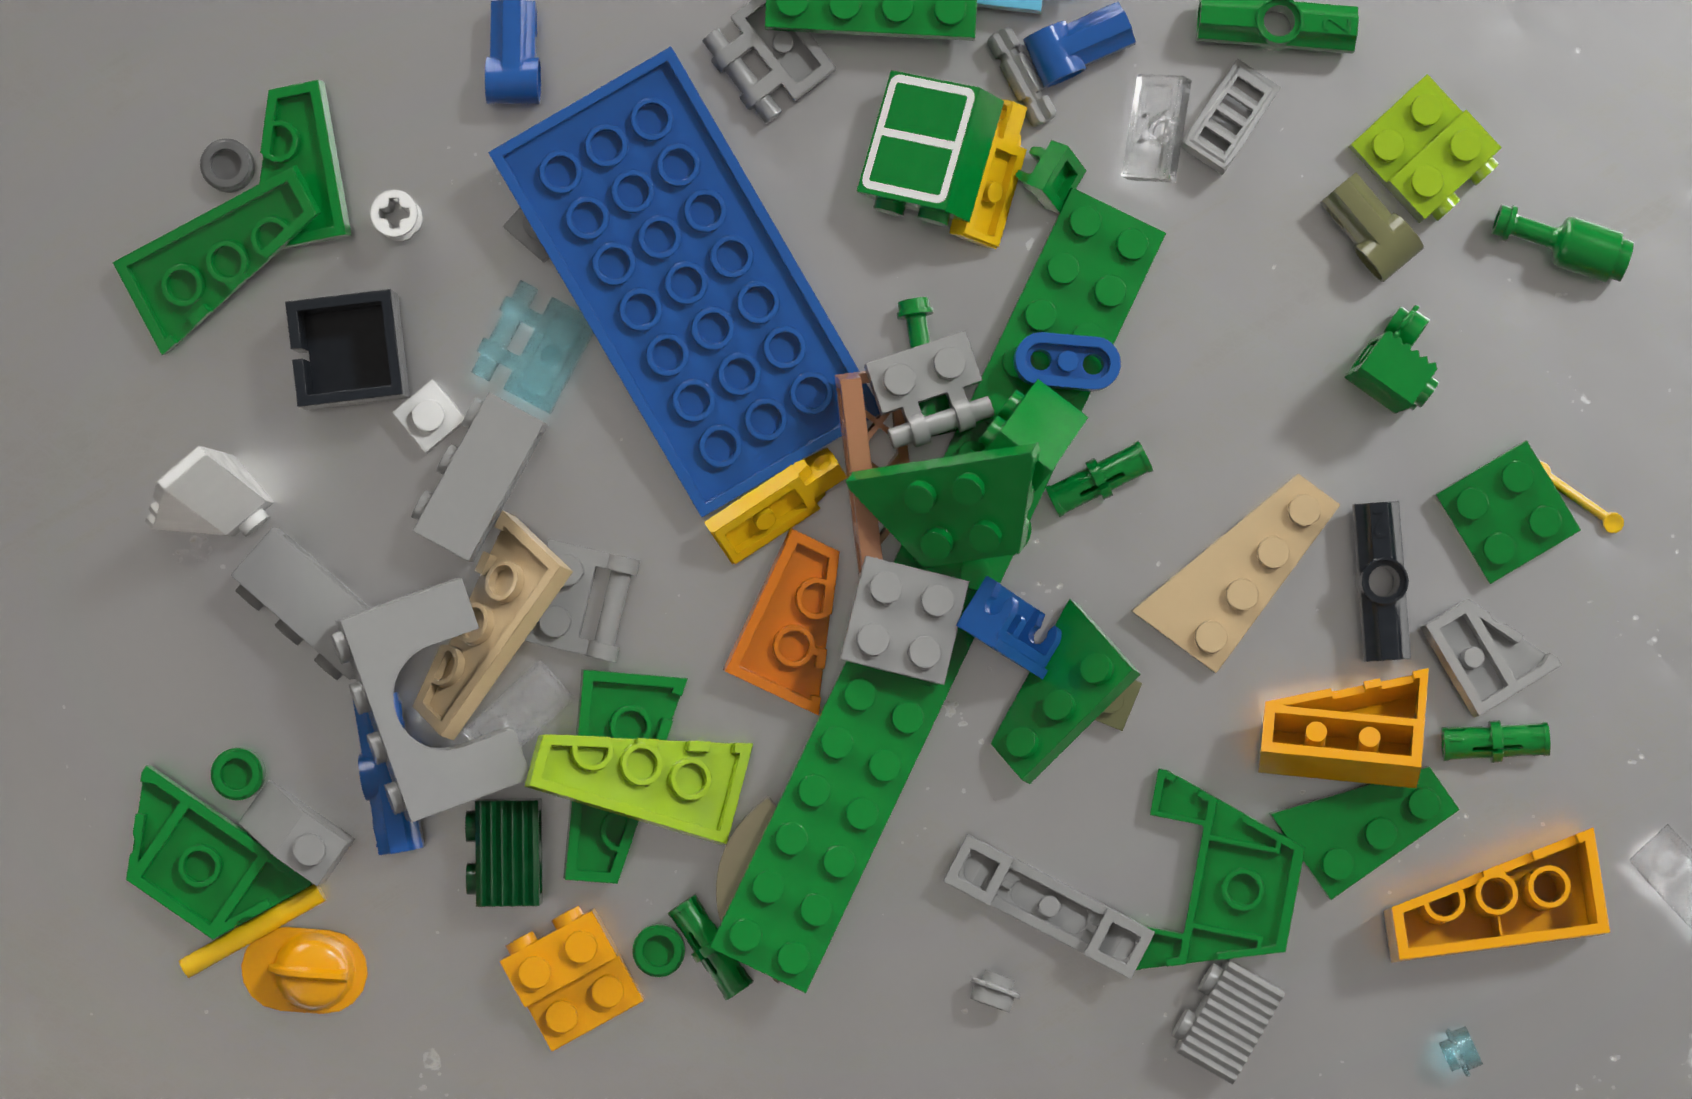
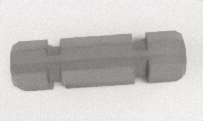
(1021, 76)

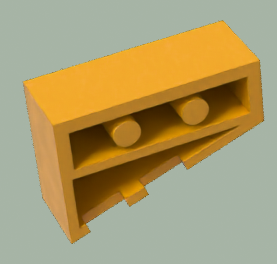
(1349, 733)

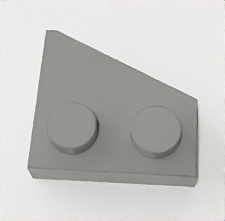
(1484, 657)

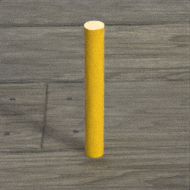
(252, 930)

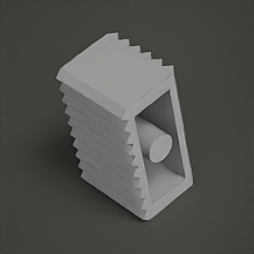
(1227, 1019)

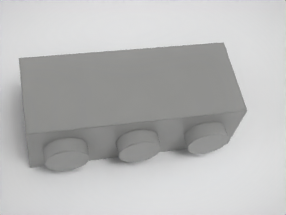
(478, 476)
(300, 594)

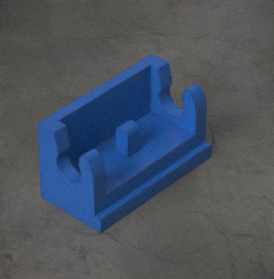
(1009, 626)

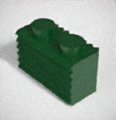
(506, 852)

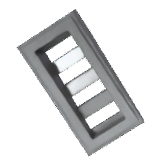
(1208, 152)

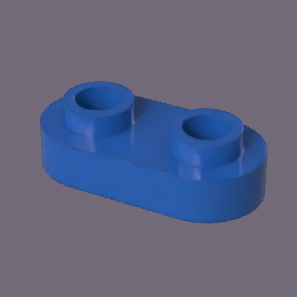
(1066, 361)

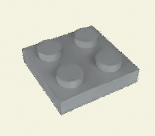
(904, 620)

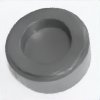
(227, 165)

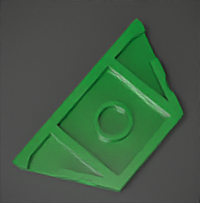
(954, 504)
(202, 860)

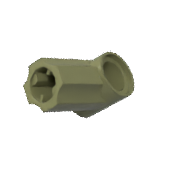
(1380, 238)

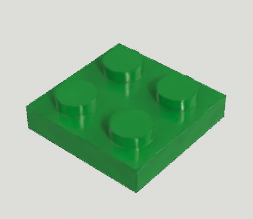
(1508, 511)

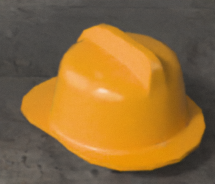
(304, 970)

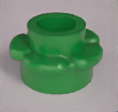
(1407, 325)

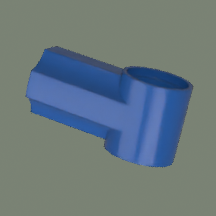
(1066, 49)
(513, 68)

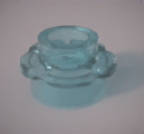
(1460, 1051)

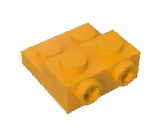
(571, 976)

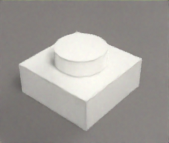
(429, 416)

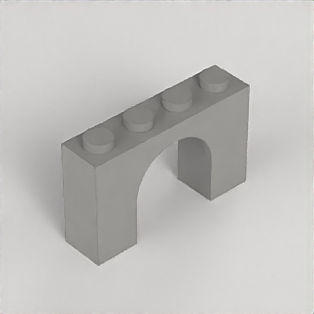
(378, 647)

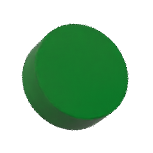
(238, 773)
(659, 950)

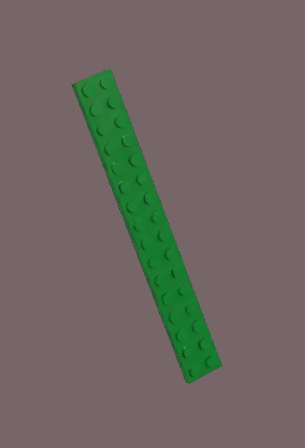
(881, 718)

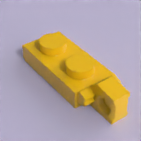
(997, 181)
(775, 505)

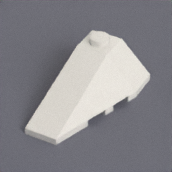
(208, 496)

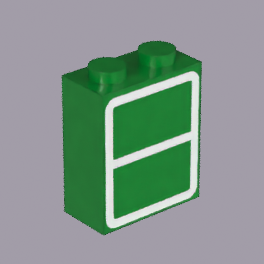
(929, 148)

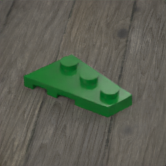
(302, 135)
(1079, 685)

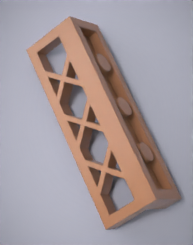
(857, 458)

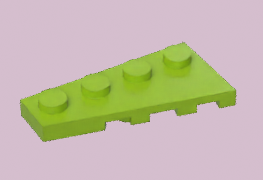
(654, 781)

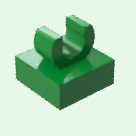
(1053, 176)

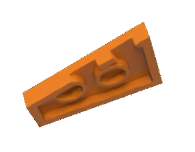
(789, 624)

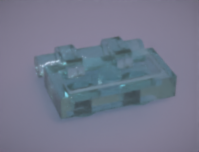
(548, 356)

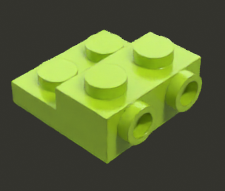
(1426, 150)

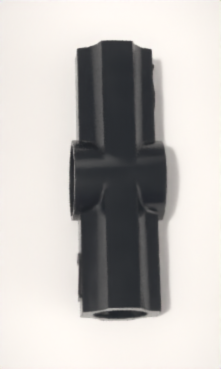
(1386, 617)

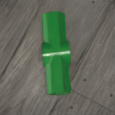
(1311, 24)

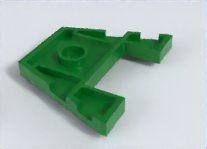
(1240, 884)

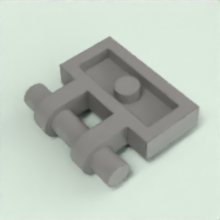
(791, 56)
(924, 374)

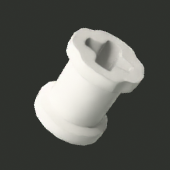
(386, 204)

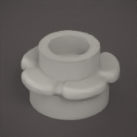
(994, 991)

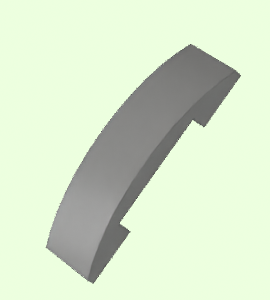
(1049, 906)

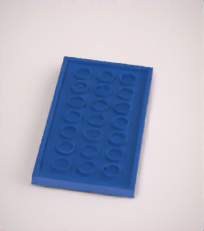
(682, 279)

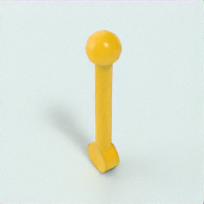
(1611, 521)

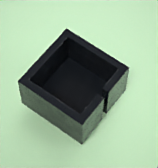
(351, 348)

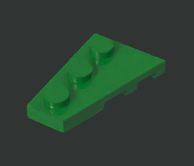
(1363, 827)

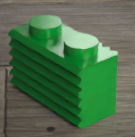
(1393, 373)

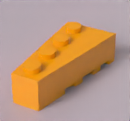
(1518, 903)

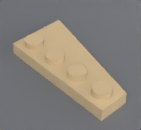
(1231, 582)
(508, 601)

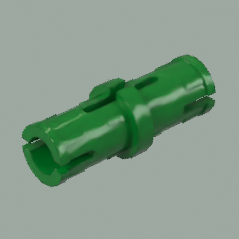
(1099, 478)
(1495, 741)
(699, 932)

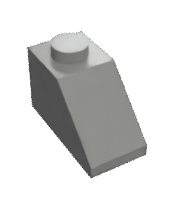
(295, 833)

